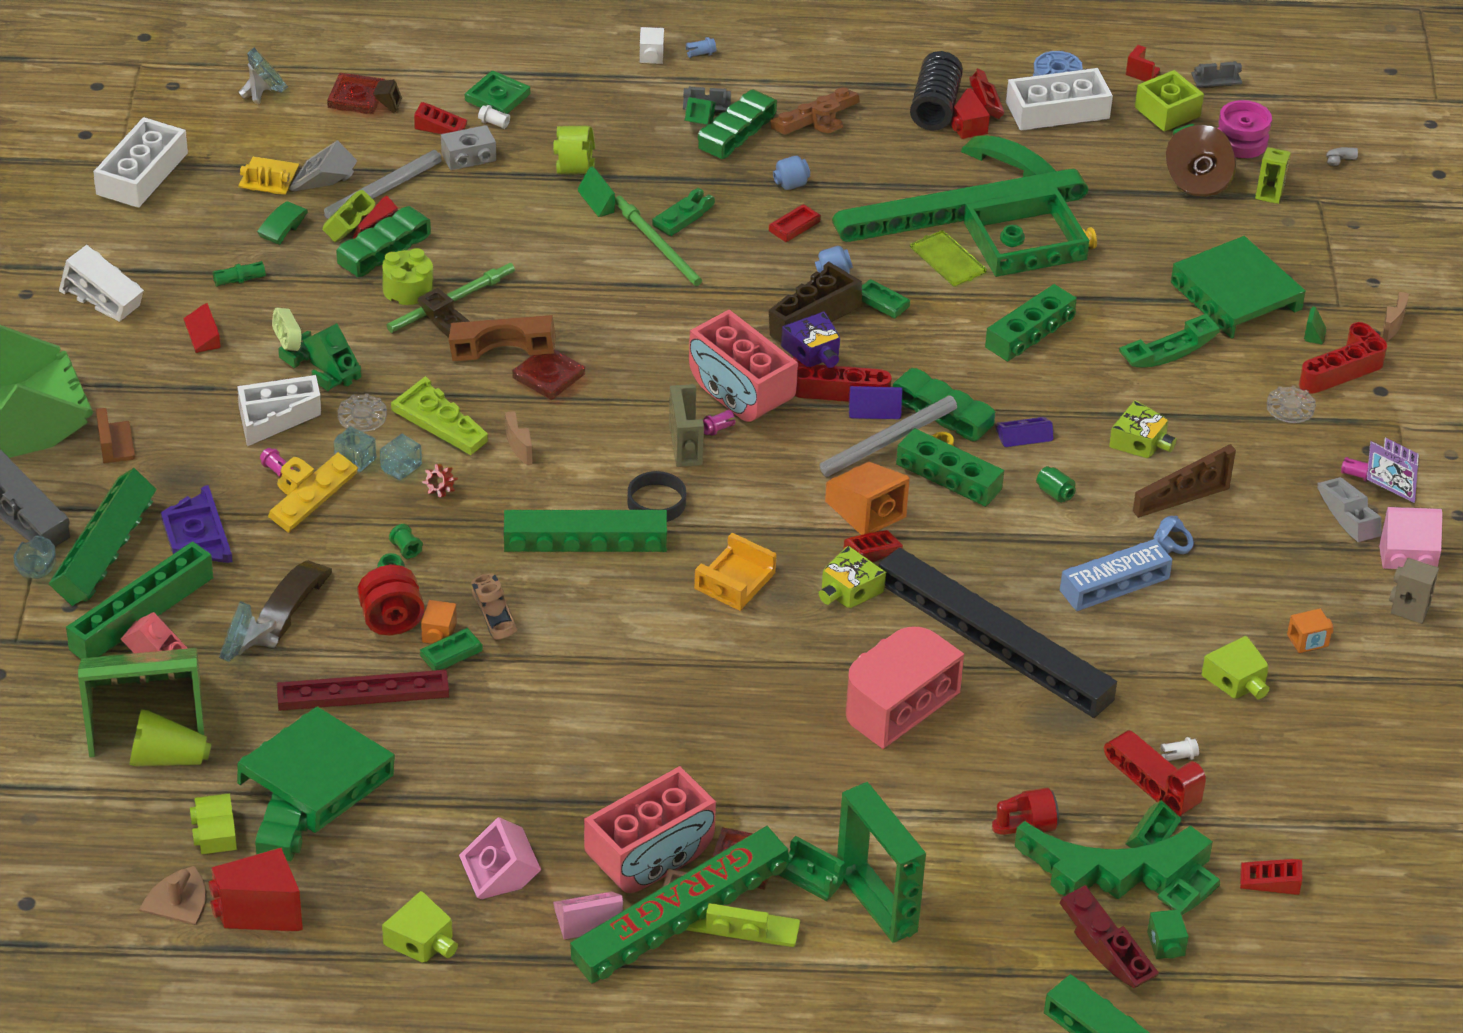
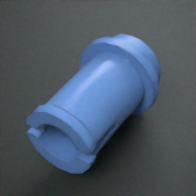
(702, 47)

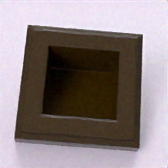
(388, 94)

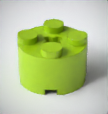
(574, 149)
(407, 276)

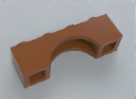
(474, 338)

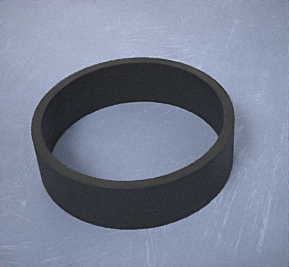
(658, 478)

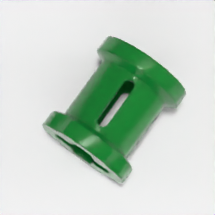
(403, 538)

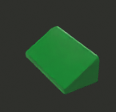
(597, 193)
(1155, 826)

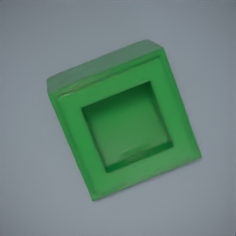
(1315, 327)

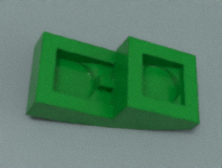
(280, 222)
(1189, 890)

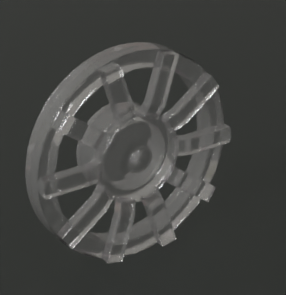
(1291, 404)
(362, 413)

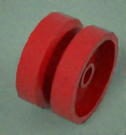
(390, 600)

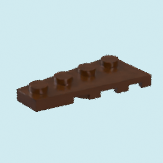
(1195, 481)

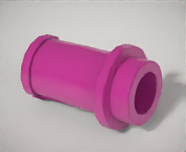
(718, 422)
(272, 459)
(1355, 468)

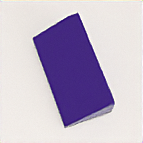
(875, 402)
(1025, 431)

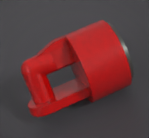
(1036, 807)

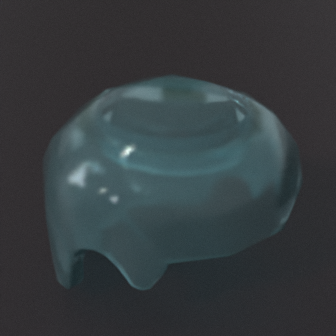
(35, 558)

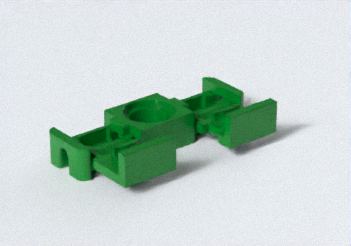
(324, 379)

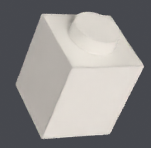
(651, 45)

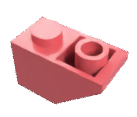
(151, 635)

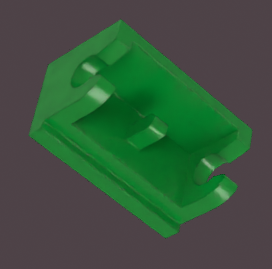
(813, 869)

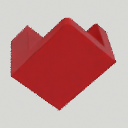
(1139, 67)

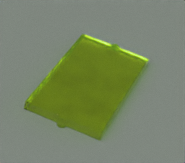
(948, 258)

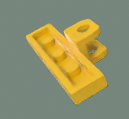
(308, 489)

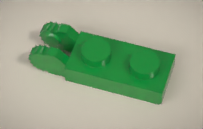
(683, 212)

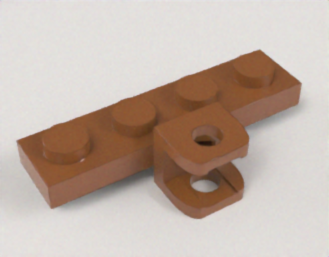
(819, 112)

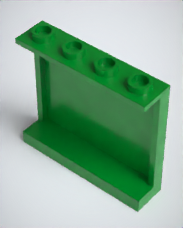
(1236, 284)
(318, 766)

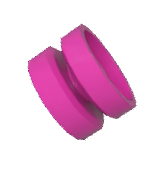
(1246, 127)

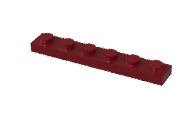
(362, 690)

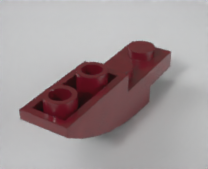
(1106, 941)

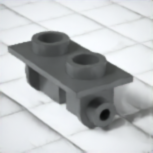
(1207, 74)
(720, 96)

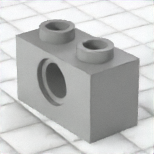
(468, 147)

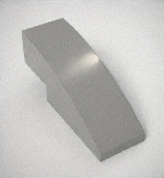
(1351, 509)

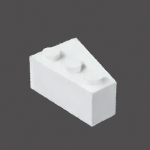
(100, 283)
(277, 406)

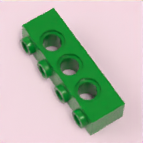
(1030, 322)
(950, 467)

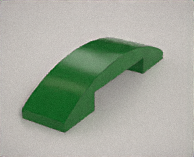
(1007, 152)
(1172, 347)

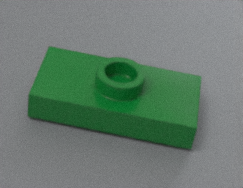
(884, 299)
(451, 650)

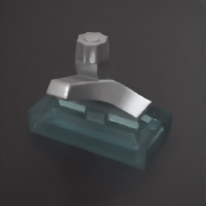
(262, 77)
(246, 632)

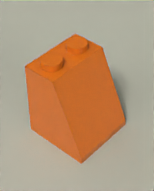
(869, 497)

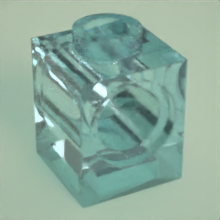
(356, 447)
(400, 457)

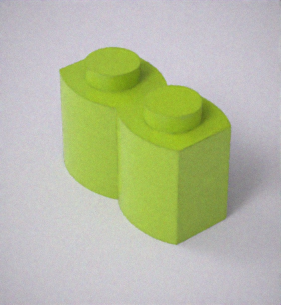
(348, 216)
(215, 824)

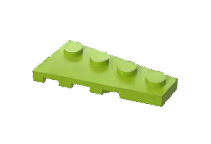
(434, 413)

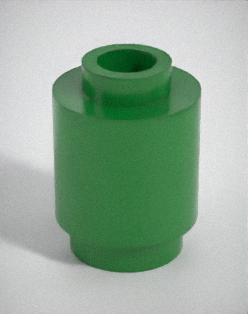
(1056, 484)

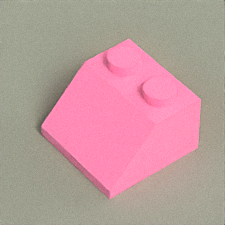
(1411, 534)
(499, 860)

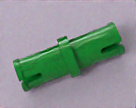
(239, 273)

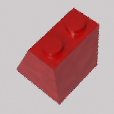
(256, 893)

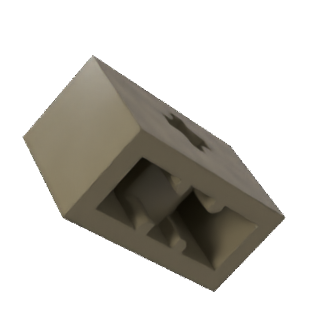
(1413, 590)

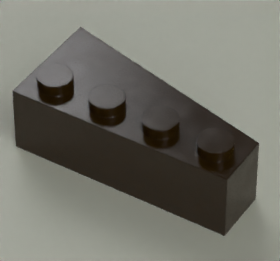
(827, 291)

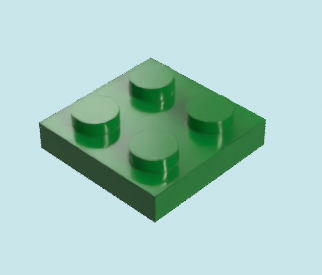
(497, 91)

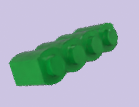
(737, 124)
(389, 235)
(969, 419)
(281, 828)

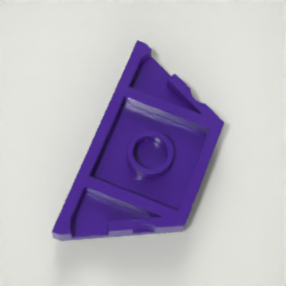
(197, 522)

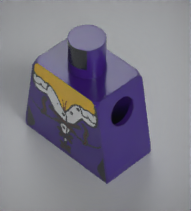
(812, 341)

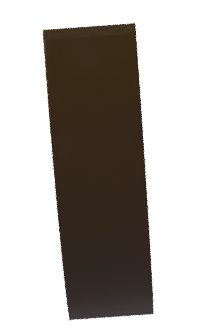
(291, 594)

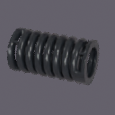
(936, 90)

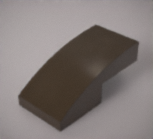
(440, 310)

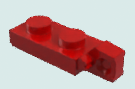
(986, 93)

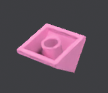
(585, 913)

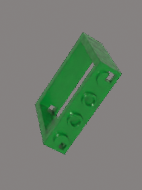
(1021, 207)
(864, 813)

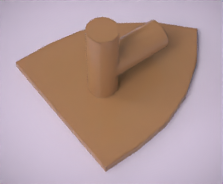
(177, 897)

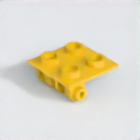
(268, 175)

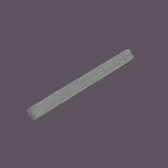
(392, 179)
(887, 436)

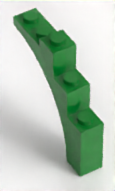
(1113, 869)

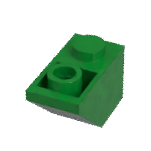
(332, 352)

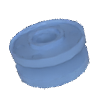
(1056, 62)

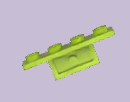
(748, 925)

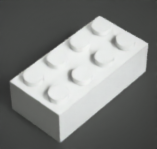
(1059, 99)
(140, 162)

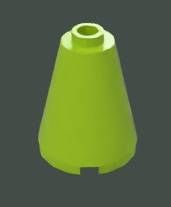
(166, 743)

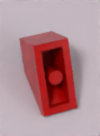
(970, 116)

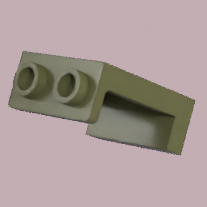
(684, 428)

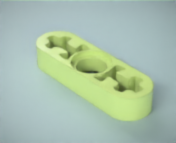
(286, 329)

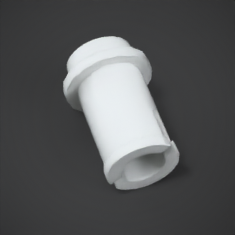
(493, 116)
(1181, 749)

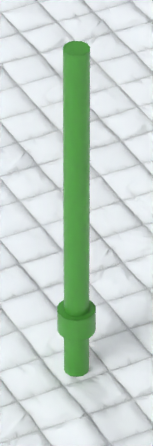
(632, 214)
(489, 278)

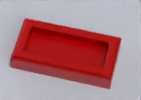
(794, 223)

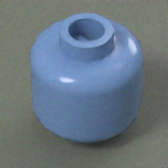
(791, 172)
(836, 256)

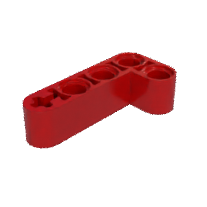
(1361, 356)
(835, 382)
(1177, 788)

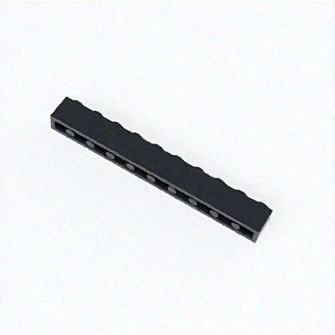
(998, 633)

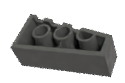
(27, 507)

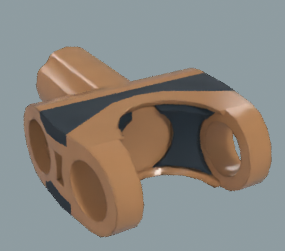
(490, 598)

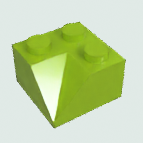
(1169, 100)

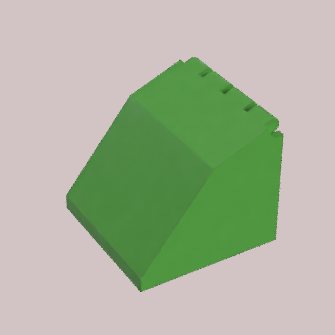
(37, 394)
(128, 669)

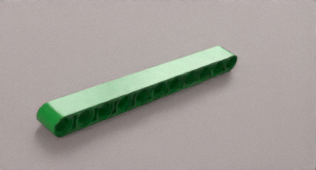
(946, 206)

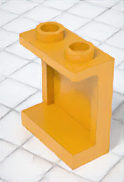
(736, 572)

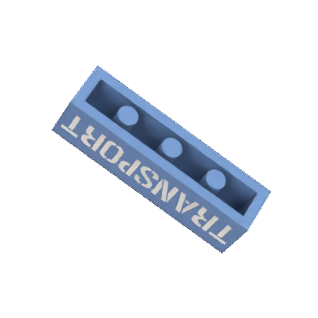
(1115, 574)

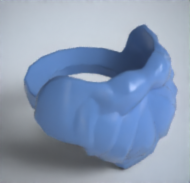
(1173, 524)

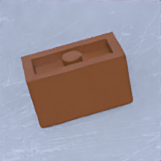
(114, 438)

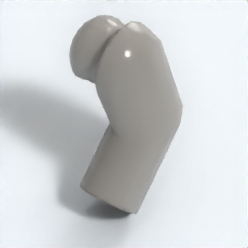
(1341, 153)

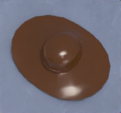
(1201, 160)

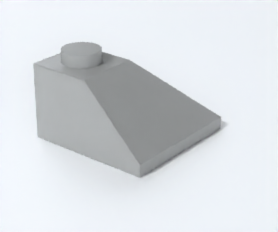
(325, 168)

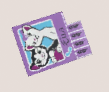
(1393, 468)

